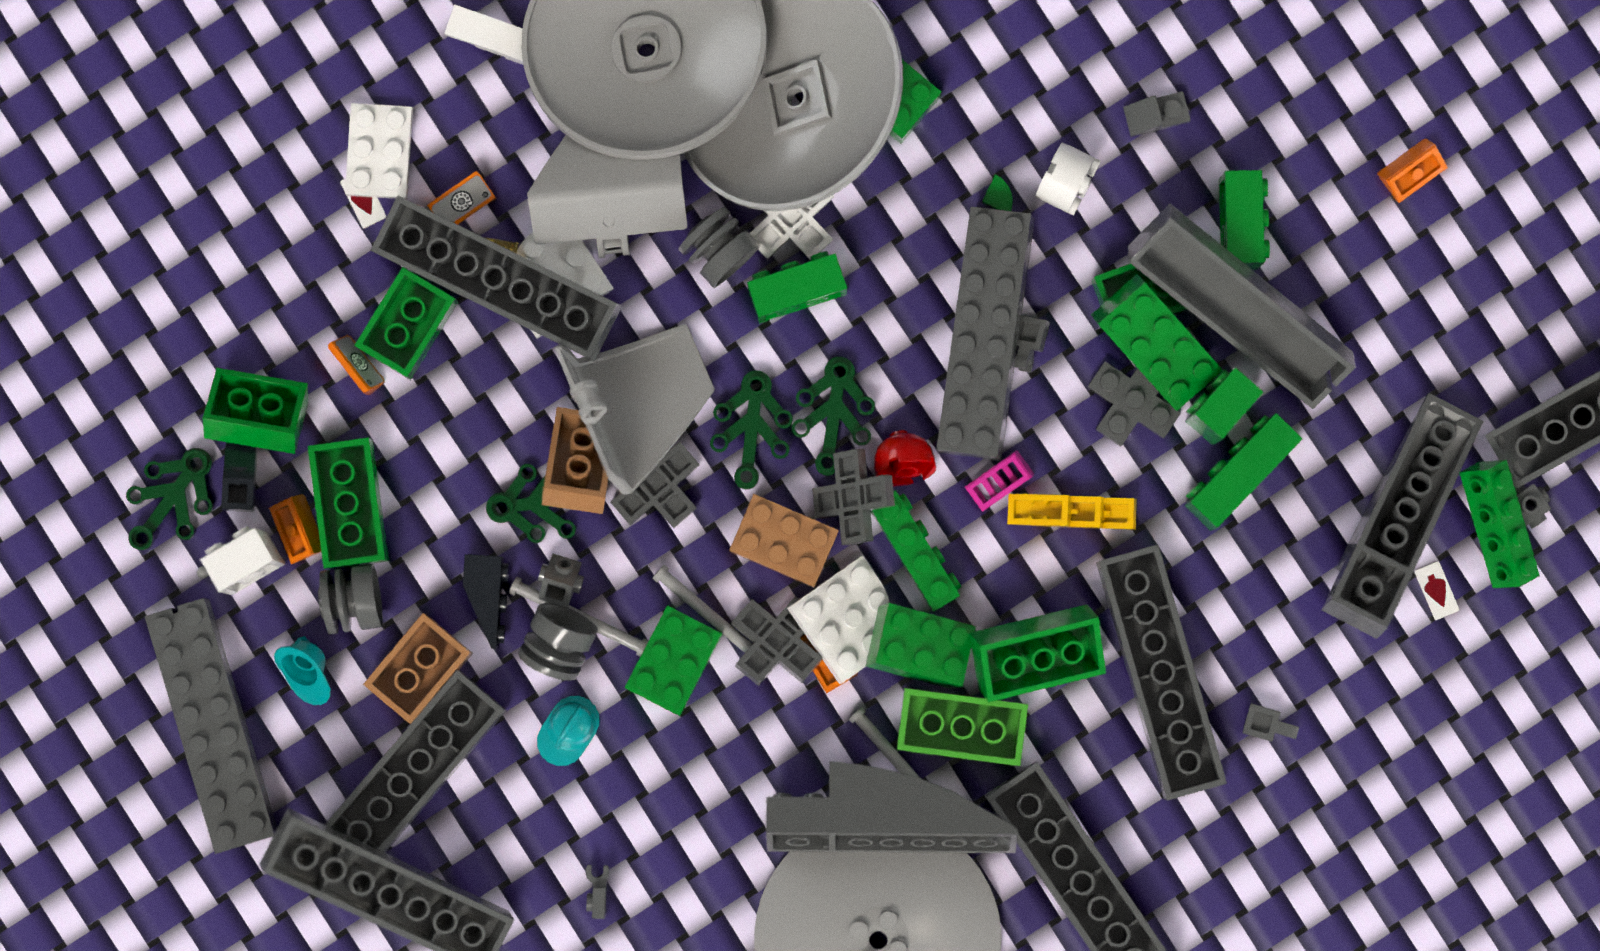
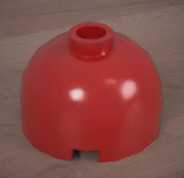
(904, 457)

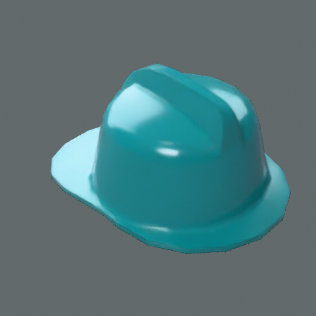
(303, 669)
(568, 730)

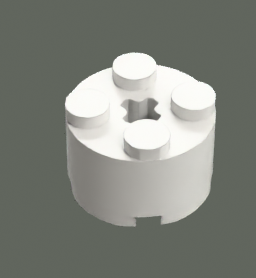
(1067, 178)

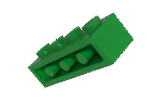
(1499, 521)
(916, 554)

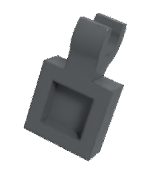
(1030, 338)
(1264, 723)
(597, 900)

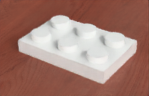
(378, 151)

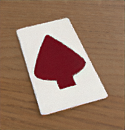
(366, 208)
(1436, 590)

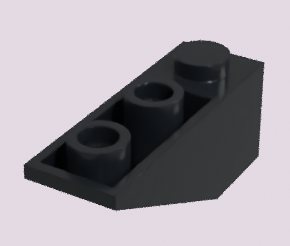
(239, 478)
(483, 585)

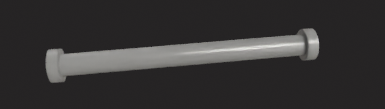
(702, 608)
(603, 628)
(882, 743)

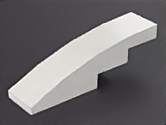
(486, 33)

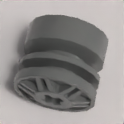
(719, 247)
(350, 599)
(557, 641)

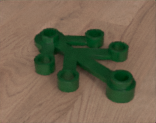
(834, 409)
(752, 424)
(173, 495)
(532, 503)

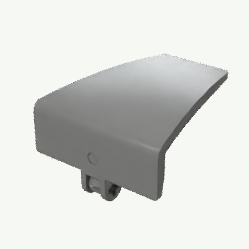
(604, 198)
(638, 400)

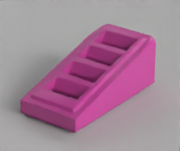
(1021, 465)

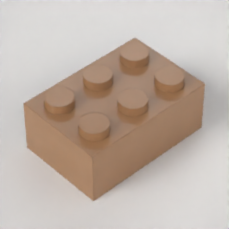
(574, 469)
(783, 540)
(417, 668)

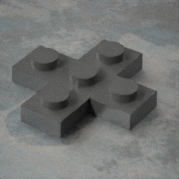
(1132, 402)
(661, 490)
(853, 497)
(775, 643)

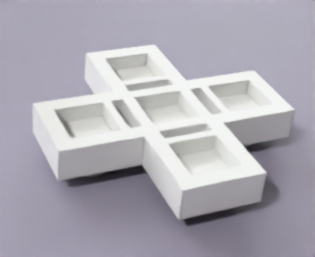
(793, 225)

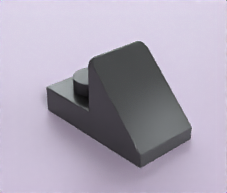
(1156, 113)

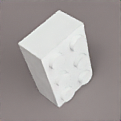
(242, 560)

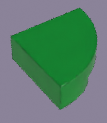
(998, 195)

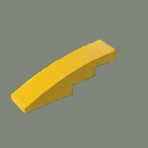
(1072, 511)

